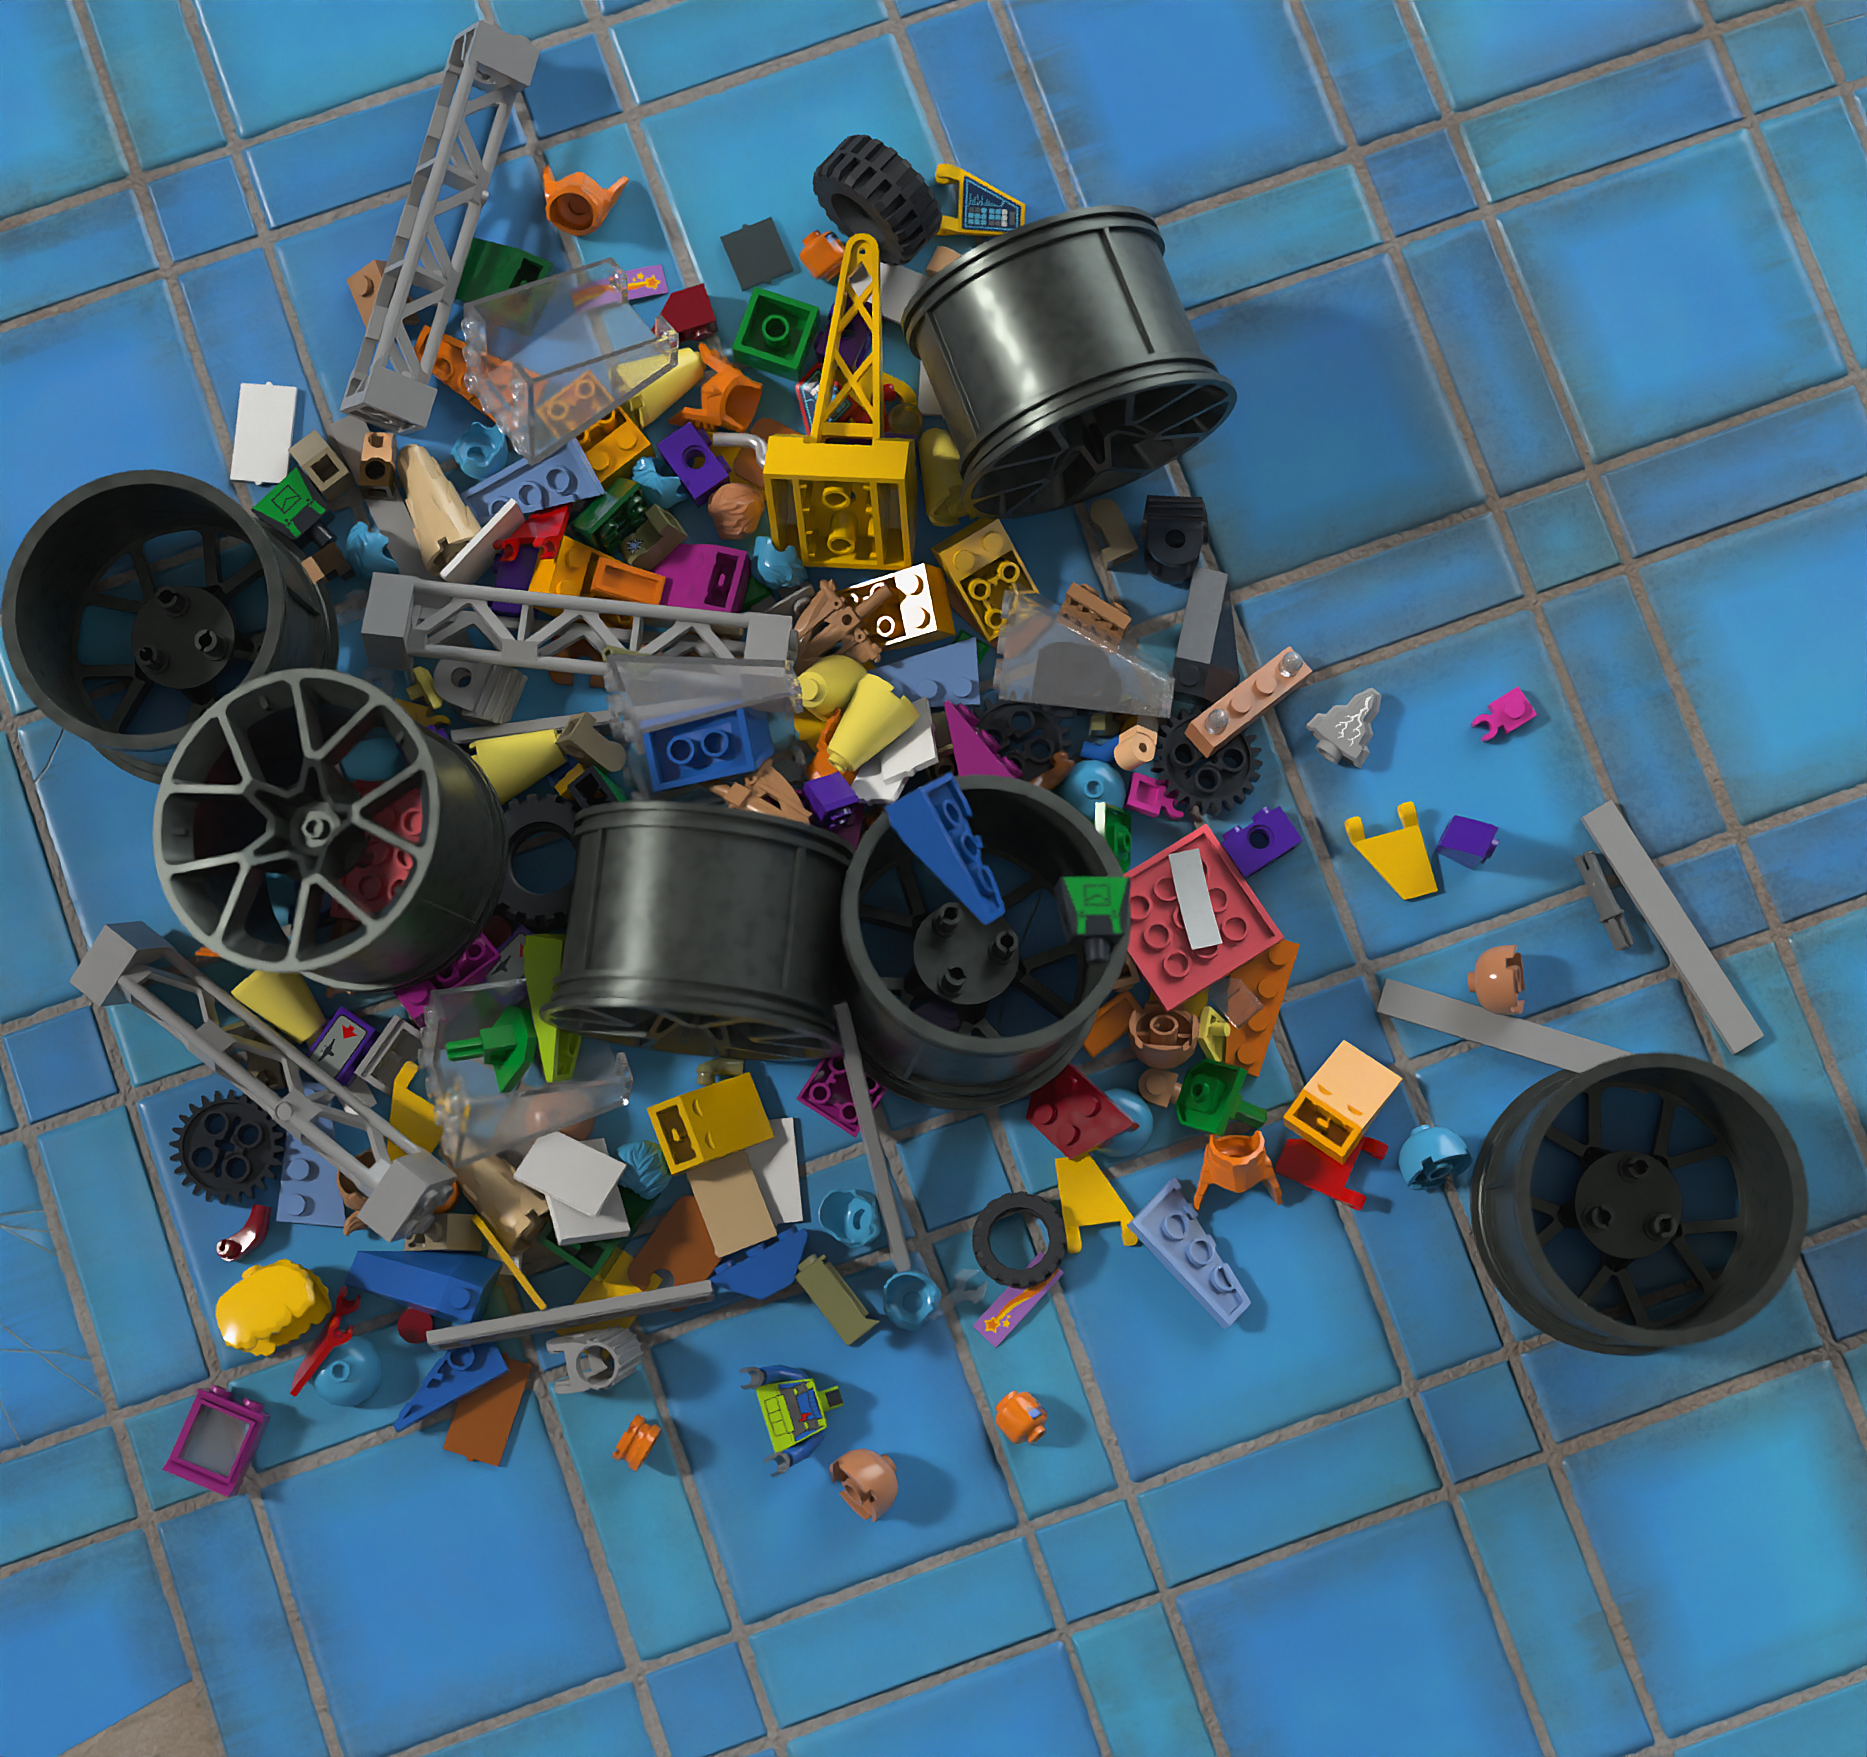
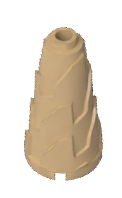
(437, 511)
(506, 1206)

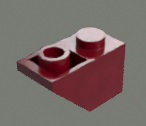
(690, 314)

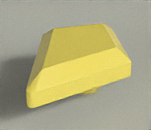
(424, 687)
(1212, 1034)

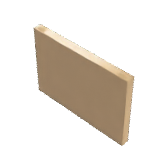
(731, 1204)

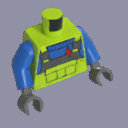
(792, 1411)

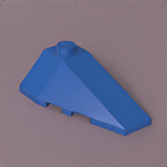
(937, 831)
(434, 1282)

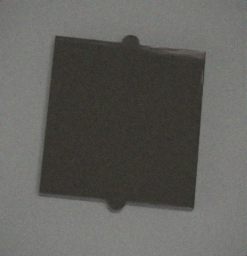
(756, 254)

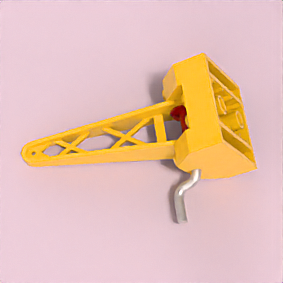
(813, 481)

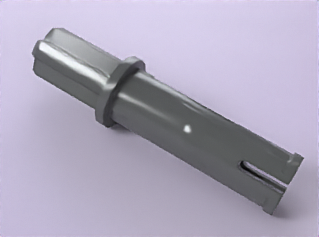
(1604, 901)

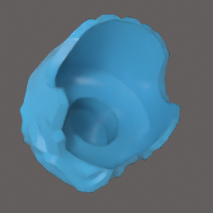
(481, 451)
(658, 488)
(366, 554)
(774, 567)
(646, 1168)
(850, 1216)
(910, 1299)

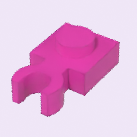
(1507, 712)
(1148, 798)

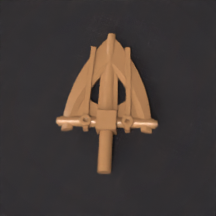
(844, 626)
(762, 783)

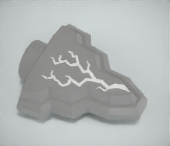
(1347, 729)

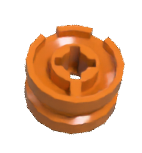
(637, 1442)

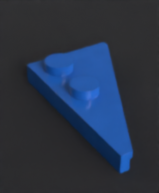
(451, 1379)

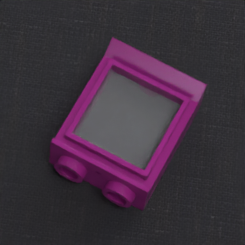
(218, 1441)

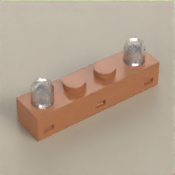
(1248, 702)

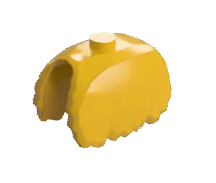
(271, 1307)

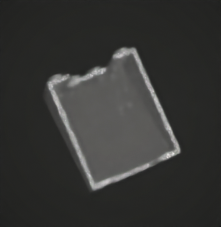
(561, 355)
(1074, 663)
(674, 690)
(466, 1093)

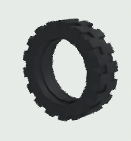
(1027, 1203)

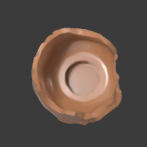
(736, 510)

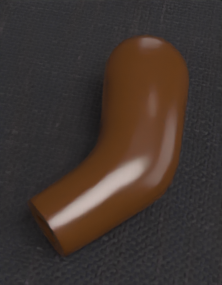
(1052, 778)

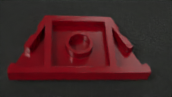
(1077, 1114)

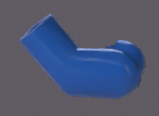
(1100, 752)

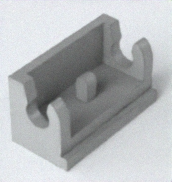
(389, 1053)

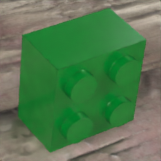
(776, 334)

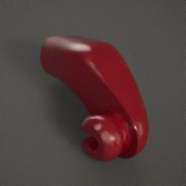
(248, 1238)

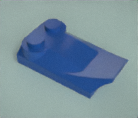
(708, 749)

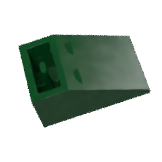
(497, 268)
(612, 517)
(599, 1256)

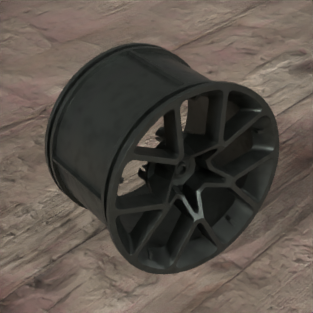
(1064, 361)
(179, 632)
(263, 796)
(702, 932)
(972, 961)
(1634, 1206)

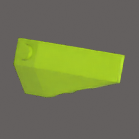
(542, 964)

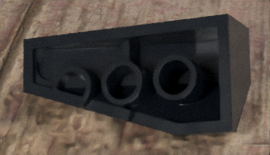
(1206, 647)

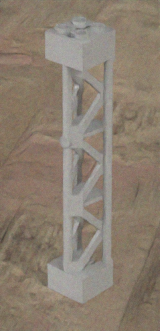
(502, 68)
(395, 632)
(399, 1193)

